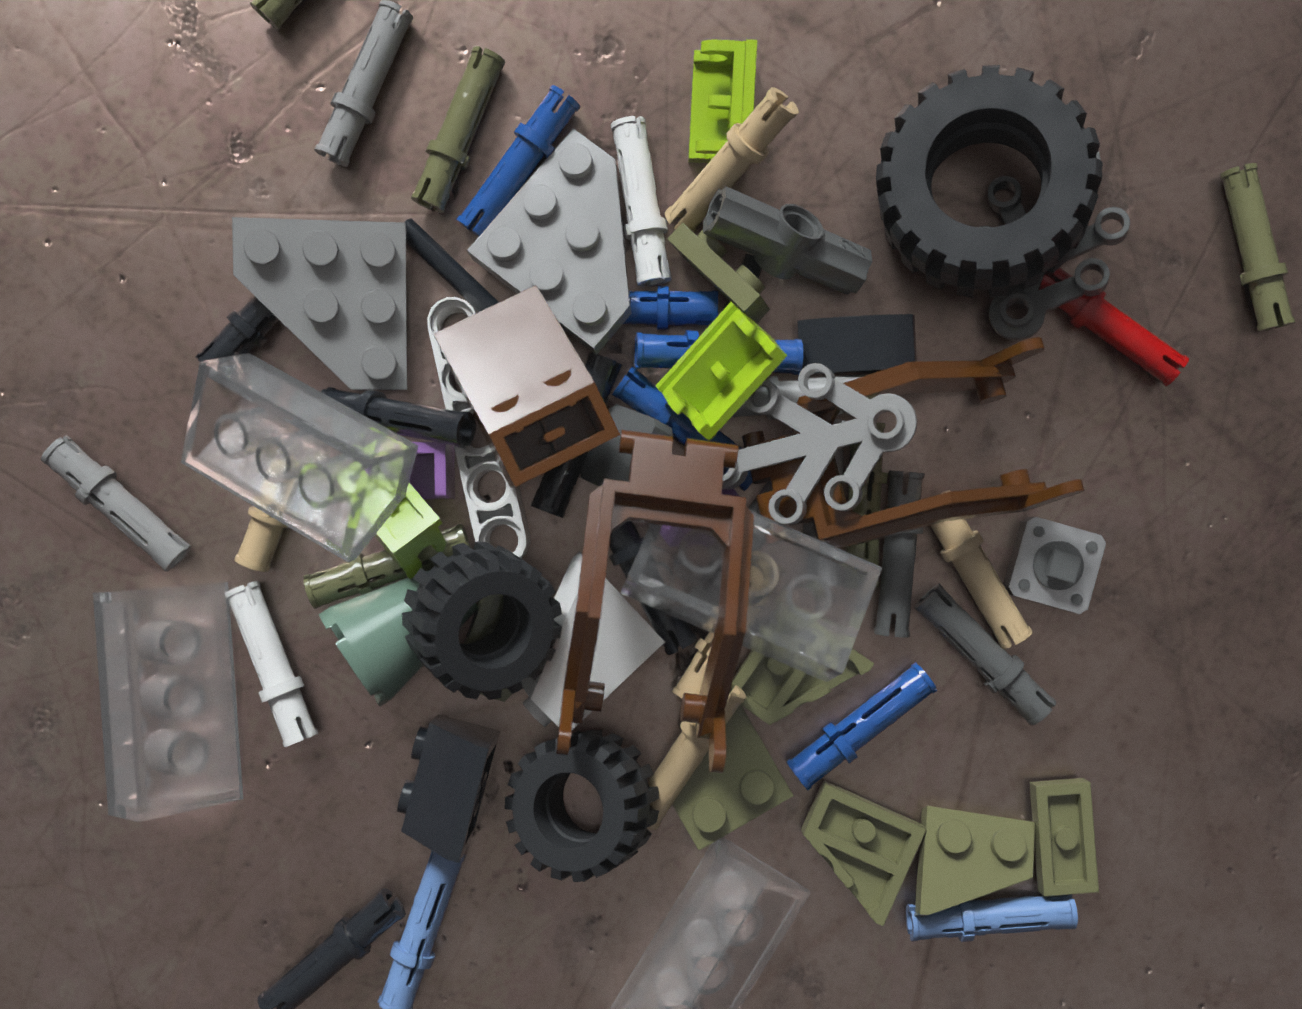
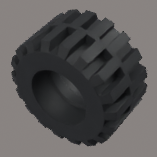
(515, 644)
(548, 829)

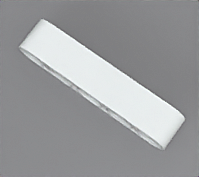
(476, 461)

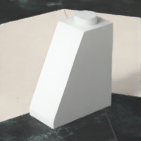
(620, 649)

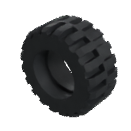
(1001, 112)

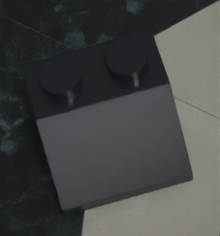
(448, 784)

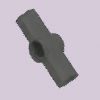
(787, 241)

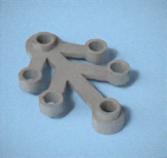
(821, 441)

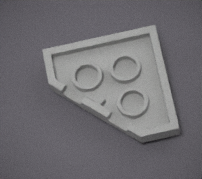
(565, 240)
(334, 290)

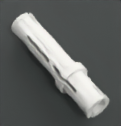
(643, 215)
(271, 664)

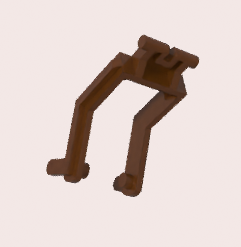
(675, 494)
(850, 528)

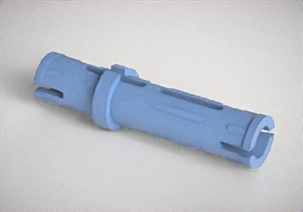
(994, 917)
(414, 950)

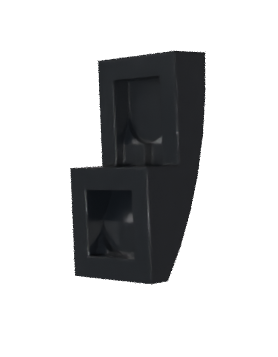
(858, 342)

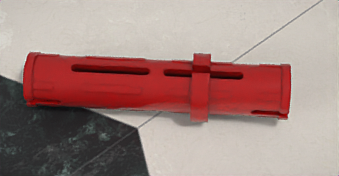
(1121, 332)

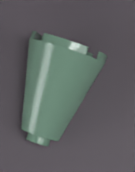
(375, 640)

